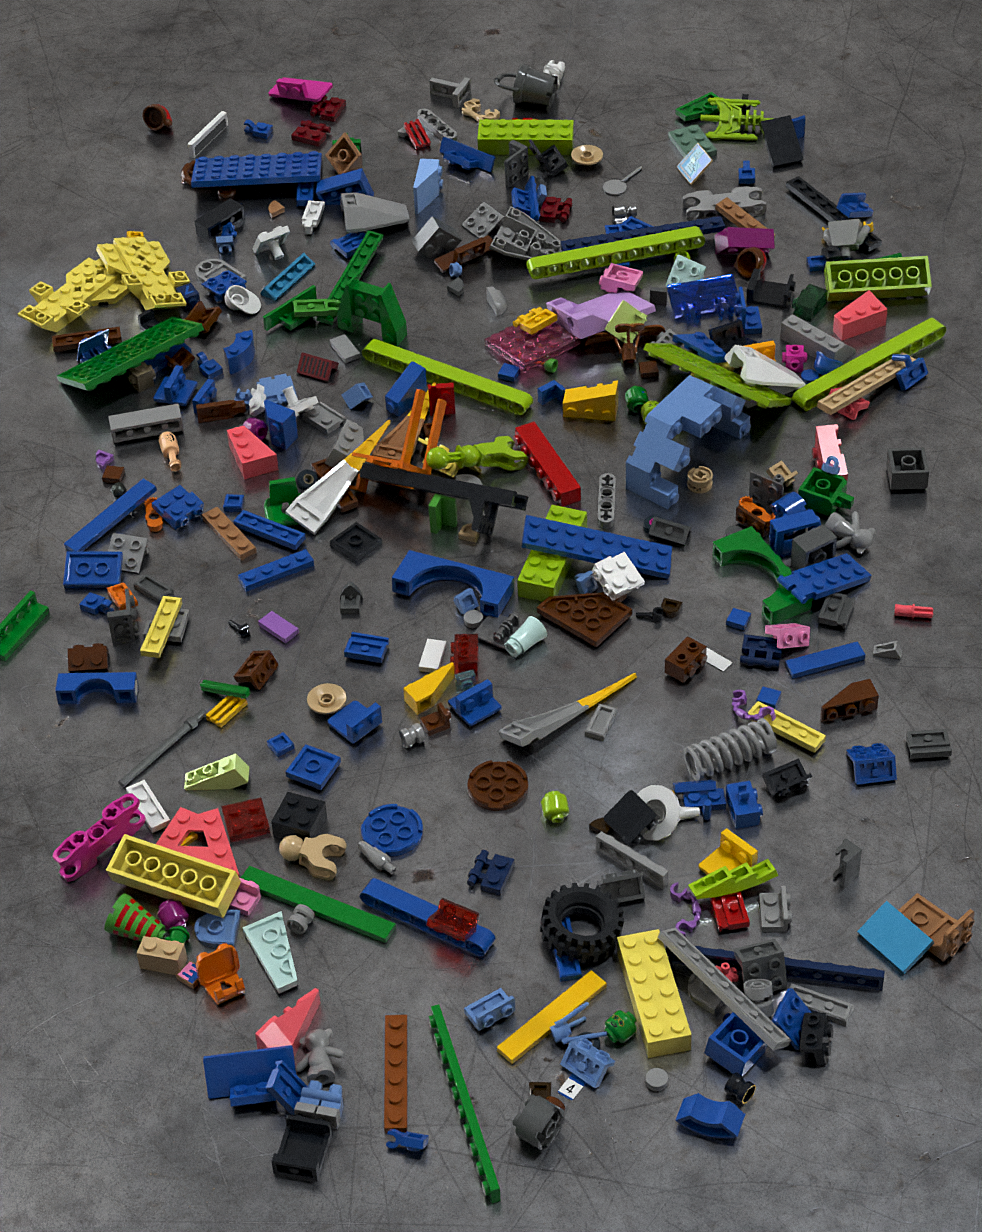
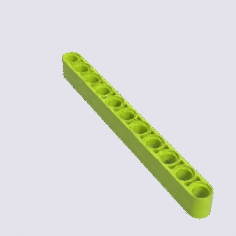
(615, 252)
(906, 342)
(464, 382)

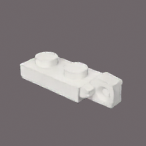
(312, 215)

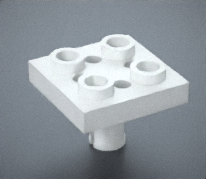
(272, 241)
(298, 405)

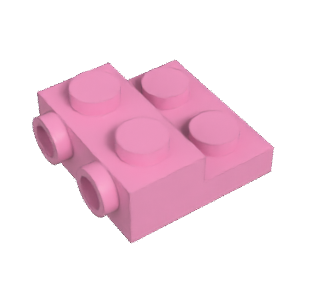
(620, 277)

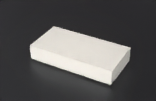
(432, 655)

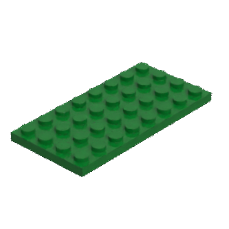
(130, 353)

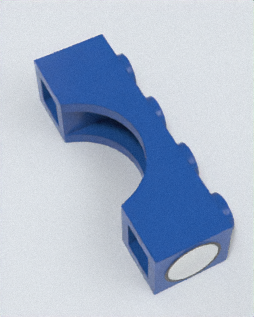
(74, 686)

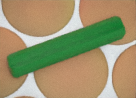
(225, 689)

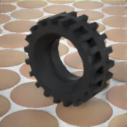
(583, 902)

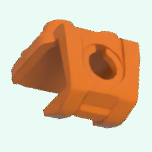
(220, 968)

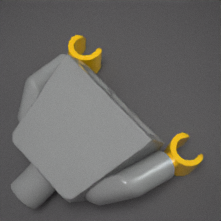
(846, 235)

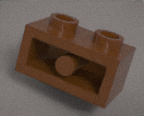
(686, 659)

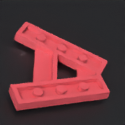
(211, 824)

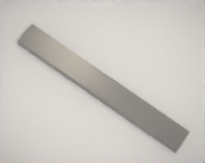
(724, 989)

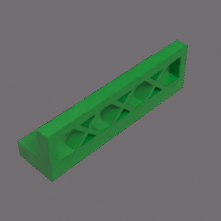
(20, 627)

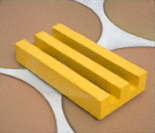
(223, 708)

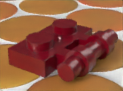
(331, 109)
(307, 135)
(551, 207)

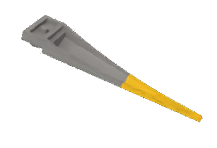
(536, 727)

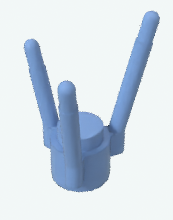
(561, 1029)

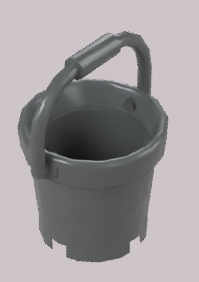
(530, 86)

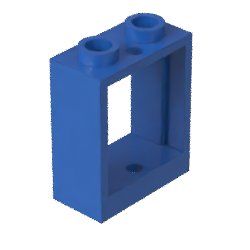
(787, 524)

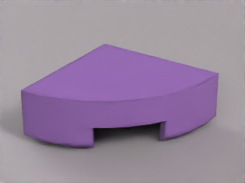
(103, 459)

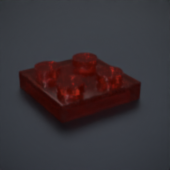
(245, 819)

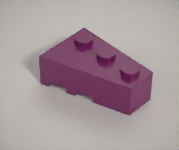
(735, 239)

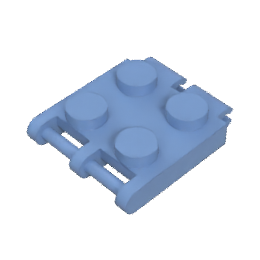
(274, 387)

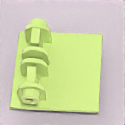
(625, 314)

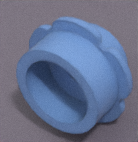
(455, 269)

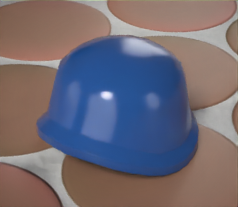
(824, 364)

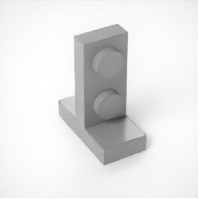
(452, 90)

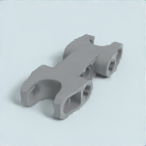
(706, 202)

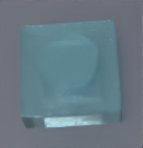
(465, 680)

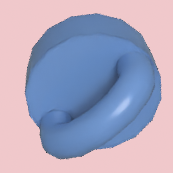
(831, 468)

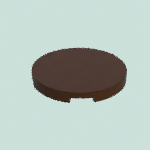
(497, 785)

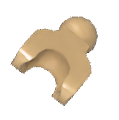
(313, 852)

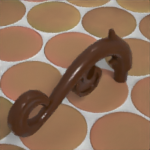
(185, 175)

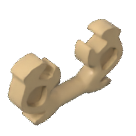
(473, 106)

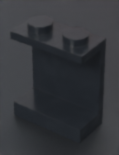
(769, 292)

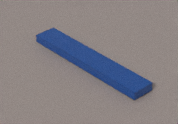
(110, 516)

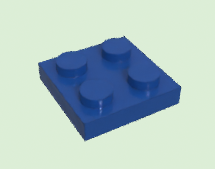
(313, 767)

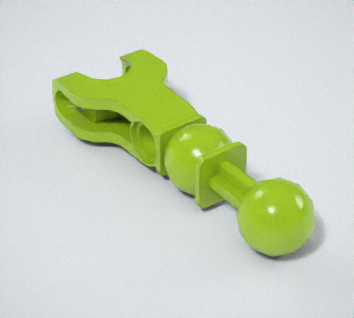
(486, 454)

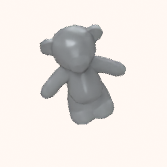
(850, 532)
(317, 1057)

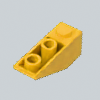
(426, 691)

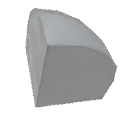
(496, 300)

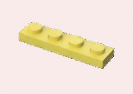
(161, 627)
(792, 729)

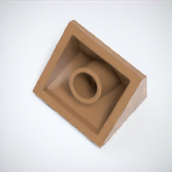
(344, 155)

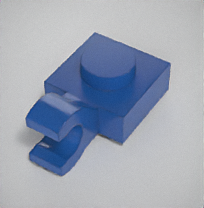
(258, 130)
(746, 174)
(207, 367)
(94, 603)
(411, 1140)

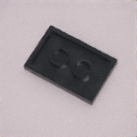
(781, 141)

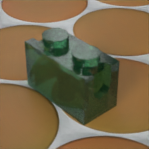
(810, 302)

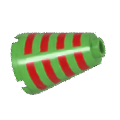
(133, 920)

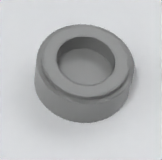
(473, 618)
(656, 1079)

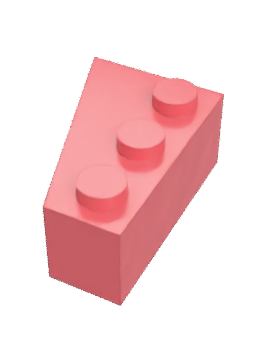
(860, 317)
(251, 453)

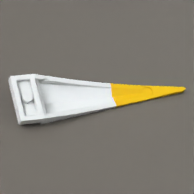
(319, 501)

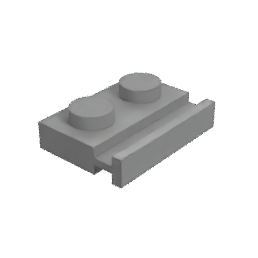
(324, 418)

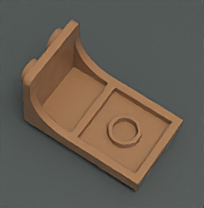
(939, 926)

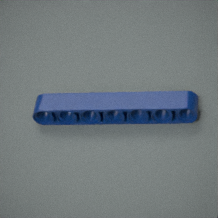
(416, 912)

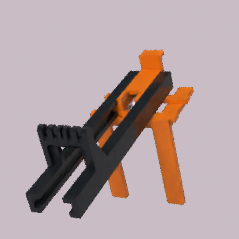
(408, 476)

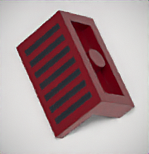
(316, 366)

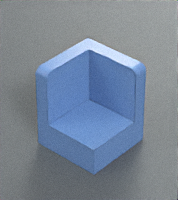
(356, 395)

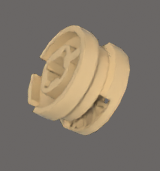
(700, 478)

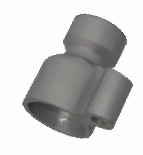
(621, 212)

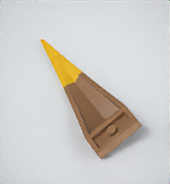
(392, 444)

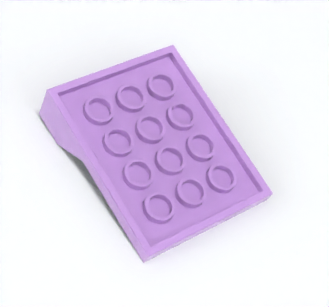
(594, 315)

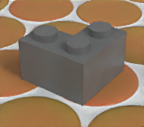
(436, 234)

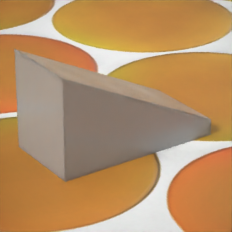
(889, 650)

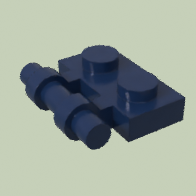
(760, 646)
(497, 874)

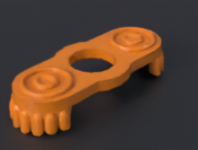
(747, 503)
(153, 524)

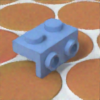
(490, 1009)

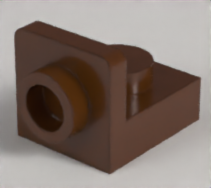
(436, 721)

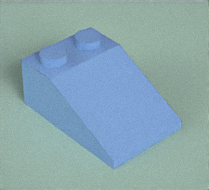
(427, 183)

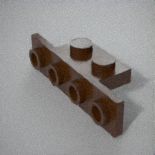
(464, 253)

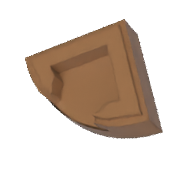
(275, 209)

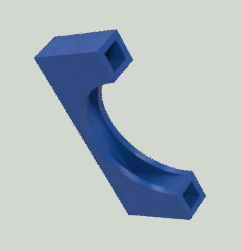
(422, 568)

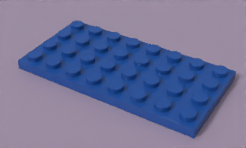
(257, 169)

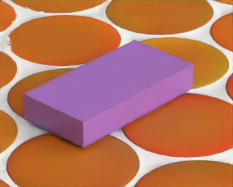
(278, 627)

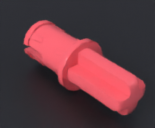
(913, 611)

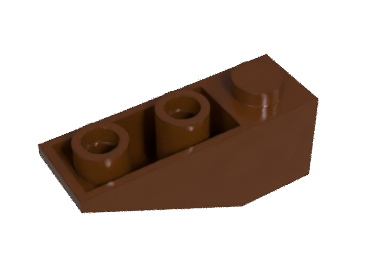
(853, 699)

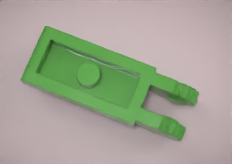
(316, 307)

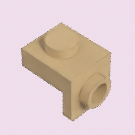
(781, 468)

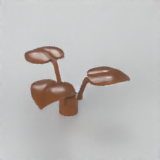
(628, 350)

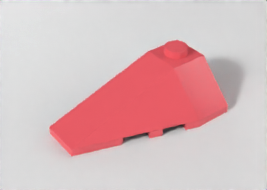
(291, 1025)

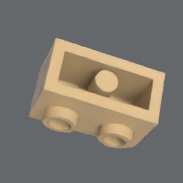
(161, 955)

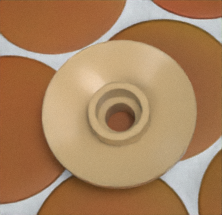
(587, 155)
(326, 698)

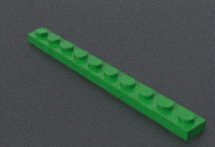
(465, 1109)

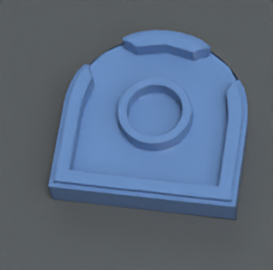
(217, 930)

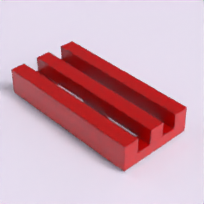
(413, 124)

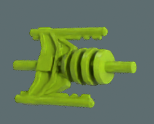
(732, 119)

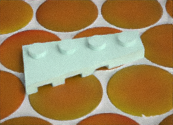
(272, 948)

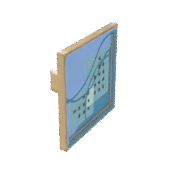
(694, 163)

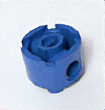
(788, 505)

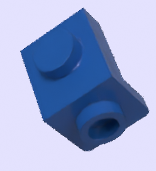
(550, 391)

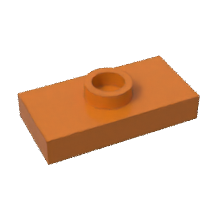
(117, 594)

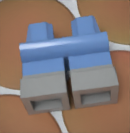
(321, 1104)

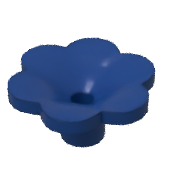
(228, 230)

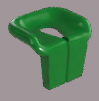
(281, 492)

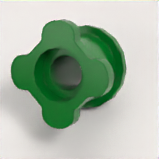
(178, 934)

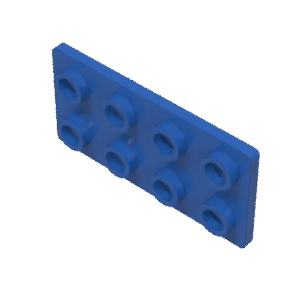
(244, 1074)

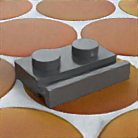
(836, 610)
(928, 743)

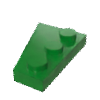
(697, 107)

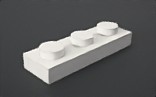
(149, 806)

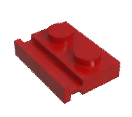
(442, 391)
(730, 911)

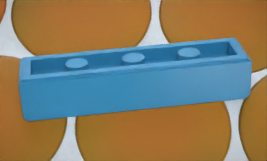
(288, 277)

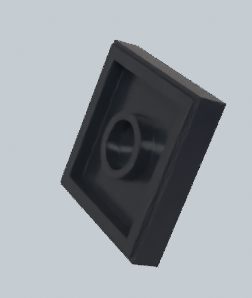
(355, 542)

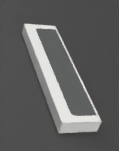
(207, 134)

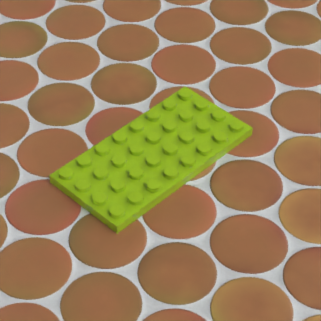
(716, 374)

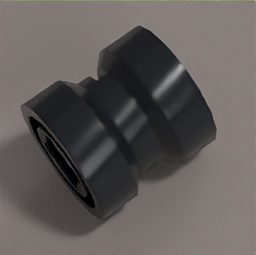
(740, 1088)

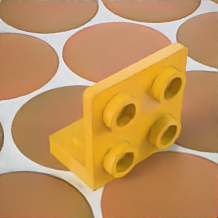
(731, 853)

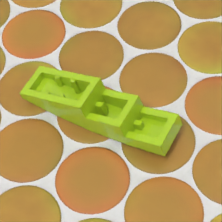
(727, 882)

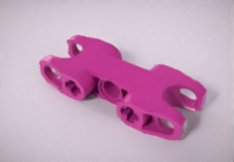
(88, 845)

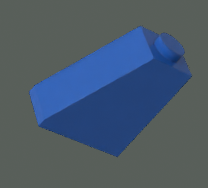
(402, 393)

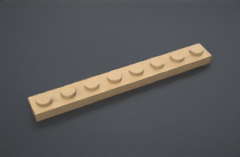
(861, 386)

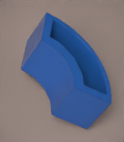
(240, 352)
(710, 1117)

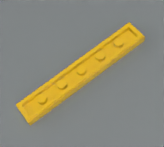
(539, 1026)

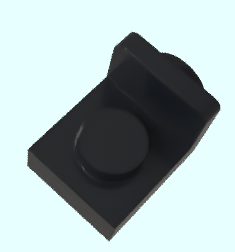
(147, 320)

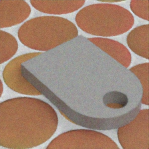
(214, 268)

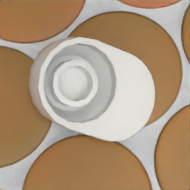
(242, 299)

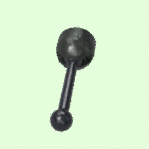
(118, 490)

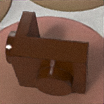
(181, 358)

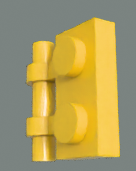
(535, 320)

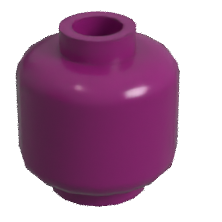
(257, 427)
(172, 914)

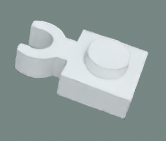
(256, 403)

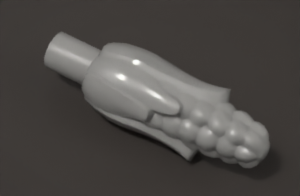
(377, 857)

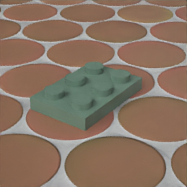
(688, 137)

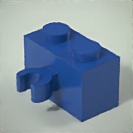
(743, 804)

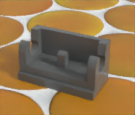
(849, 862)

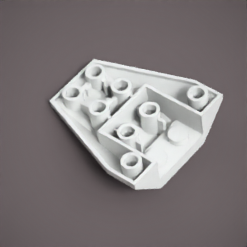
(761, 369)

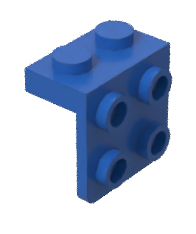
(356, 720)

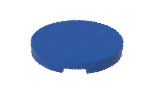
(392, 829)

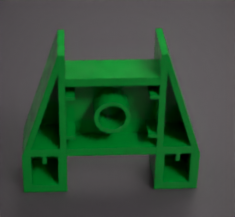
(375, 304)

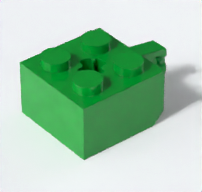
(825, 492)

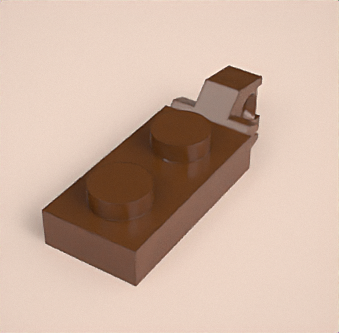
(219, 410)

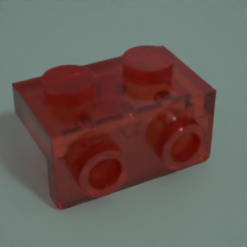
(454, 920)

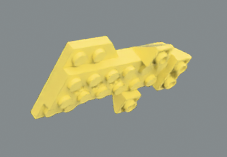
(143, 271)
(84, 287)

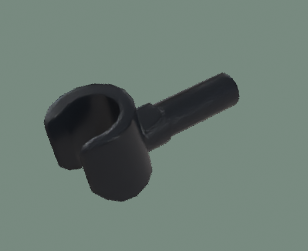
(656, 615)
(241, 629)

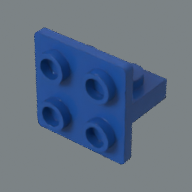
(175, 388)
(475, 703)
(790, 1016)

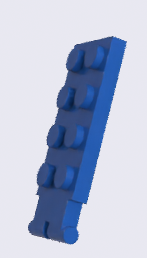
(825, 578)

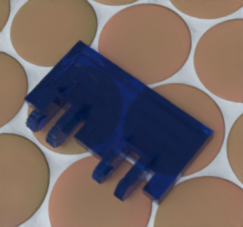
(703, 296)

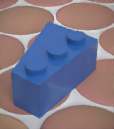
(331, 188)

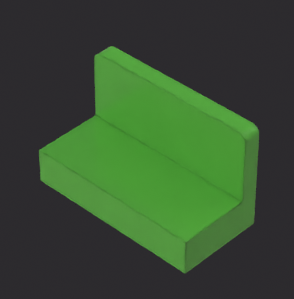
(442, 511)

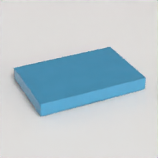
(895, 937)

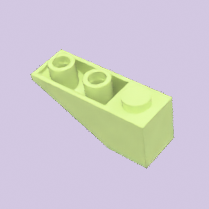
(221, 774)

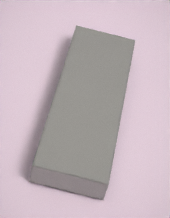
(836, 1009)

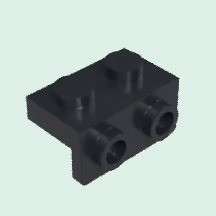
(786, 777)
(816, 1036)

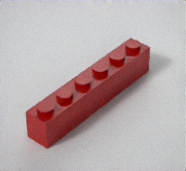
(547, 464)

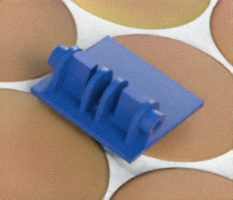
(222, 283)
(93, 346)

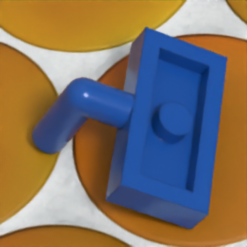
(912, 372)
(705, 800)

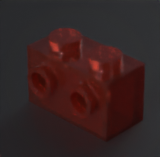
(465, 653)

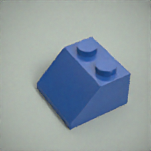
(281, 424)

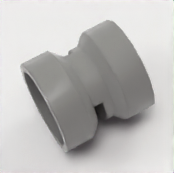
(411, 735)
(299, 921)

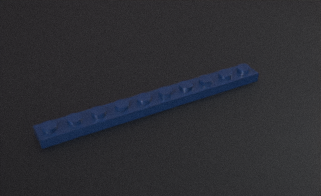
(706, 225)
(802, 969)

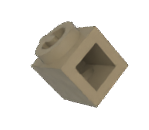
(142, 377)

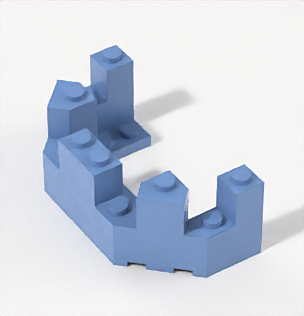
(691, 408)

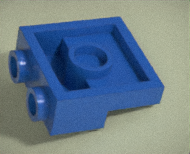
(178, 507)

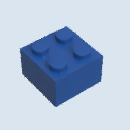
(735, 1045)

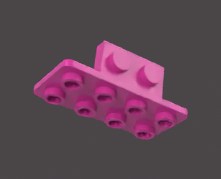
(300, 89)

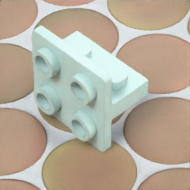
(685, 271)

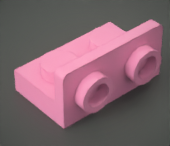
(789, 635)
(246, 897)

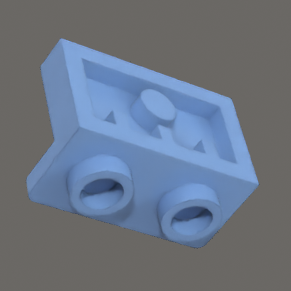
(586, 1061)

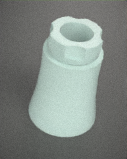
(525, 637)

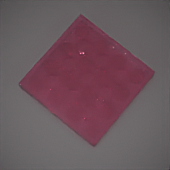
(531, 350)

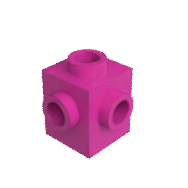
(796, 355)

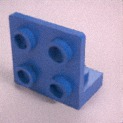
(748, 315)
(873, 763)

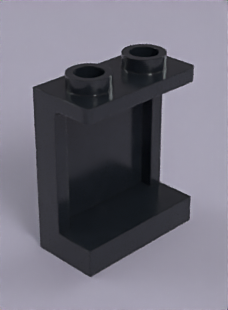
(302, 1148)

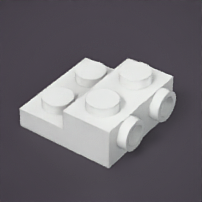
(617, 575)

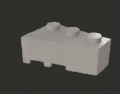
(347, 441)

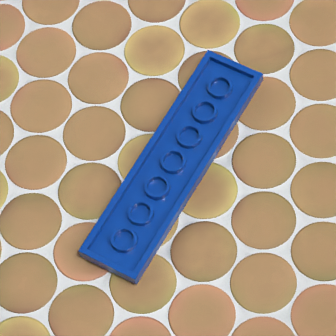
(595, 545)

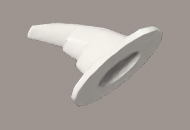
(667, 806)

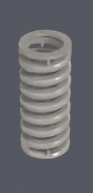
(735, 752)

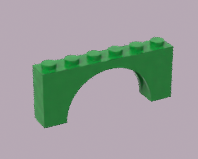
(750, 548)

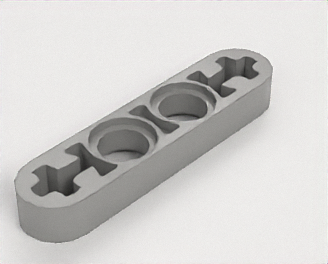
(435, 124)
(606, 500)

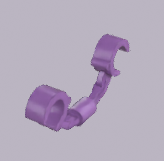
(740, 698)
(695, 908)

